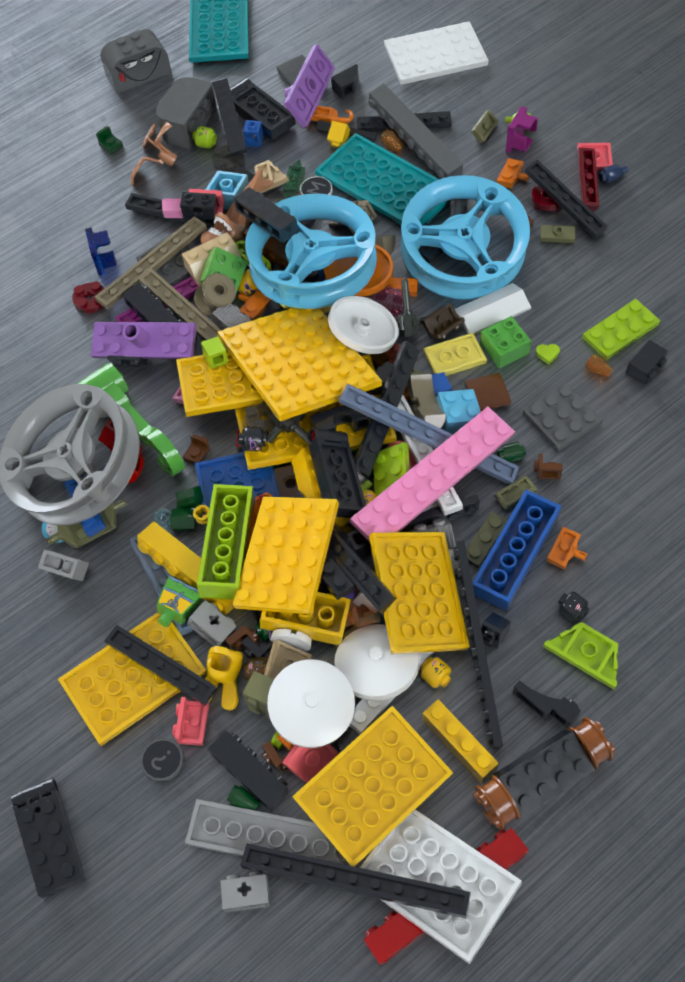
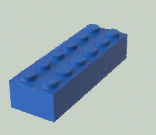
(515, 550)

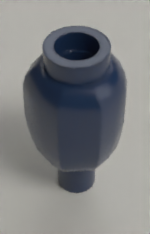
(612, 173)

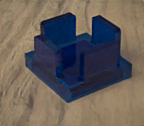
(101, 260)

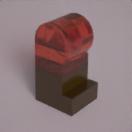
(382, 358)

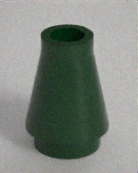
(242, 798)

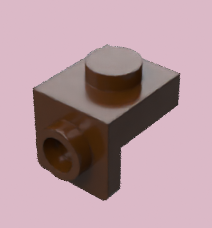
(272, 757)

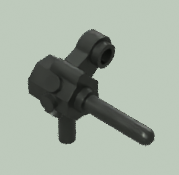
(407, 321)
(288, 425)

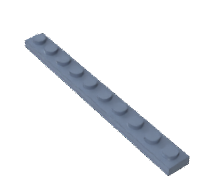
(418, 429)

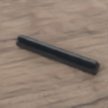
(325, 126)

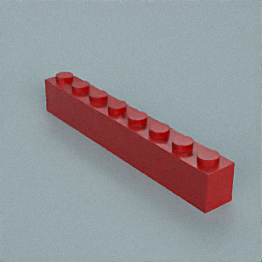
(400, 932)

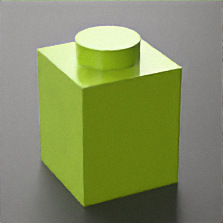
(214, 352)

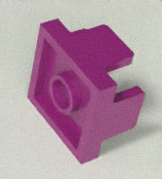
(516, 130)

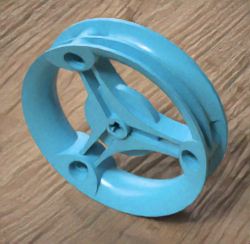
(464, 236)
(313, 251)

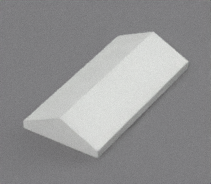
(493, 308)

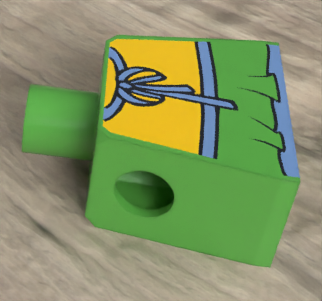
(177, 602)

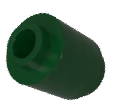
(511, 452)

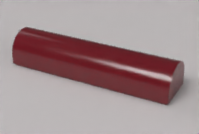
(588, 178)

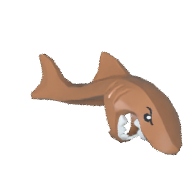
(233, 221)

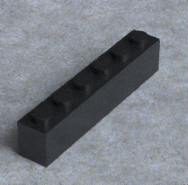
(151, 309)

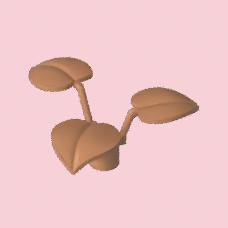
(165, 155)

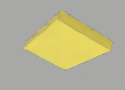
(455, 355)

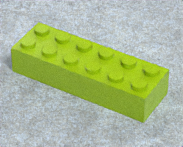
(225, 541)

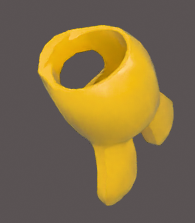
(223, 668)

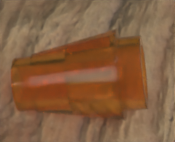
(391, 140)
(598, 365)

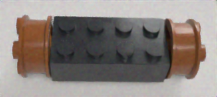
(543, 772)

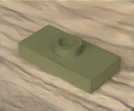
(557, 234)
(512, 493)

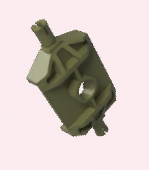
(75, 534)

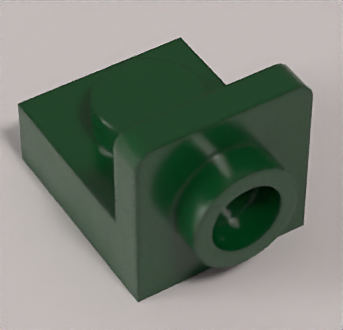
(108, 140)

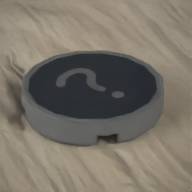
(162, 760)

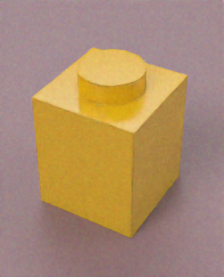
(338, 134)

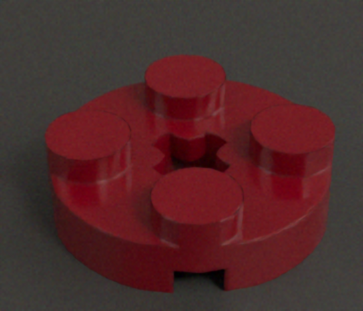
(541, 202)
(83, 291)

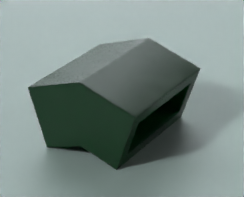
(189, 498)
(182, 519)

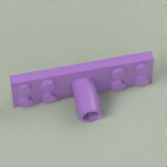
(309, 86)
(144, 339)

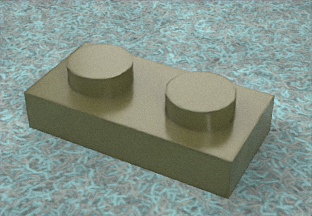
(484, 126)

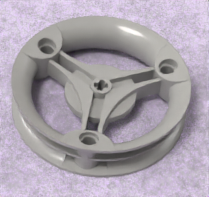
(69, 454)

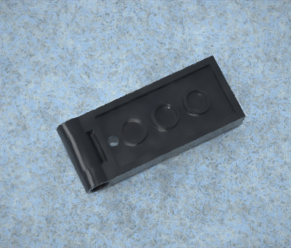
(257, 105)
(336, 470)
(47, 838)

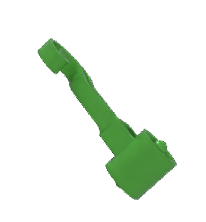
(112, 382)

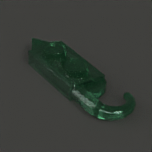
(295, 175)

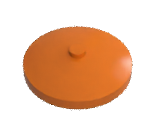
(379, 280)

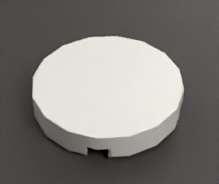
(297, 640)

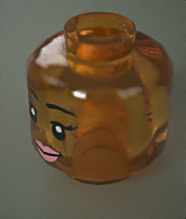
(255, 664)

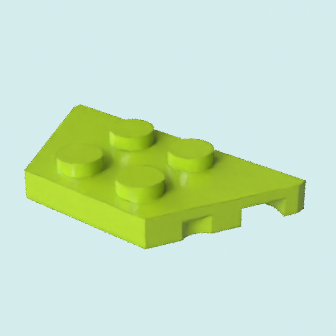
(588, 652)

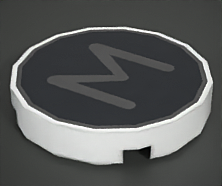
(316, 185)

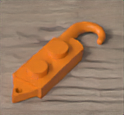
(330, 114)

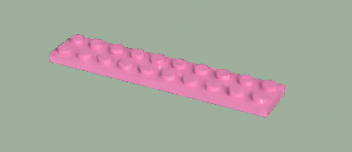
(433, 475)

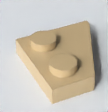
(271, 172)

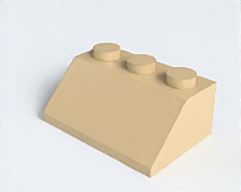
(197, 257)

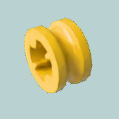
(199, 511)

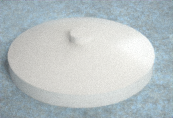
(363, 324)
(371, 667)
(311, 703)

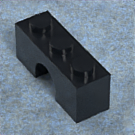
(339, 415)

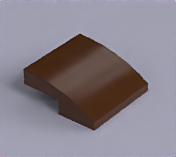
(489, 391)

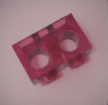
(391, 299)

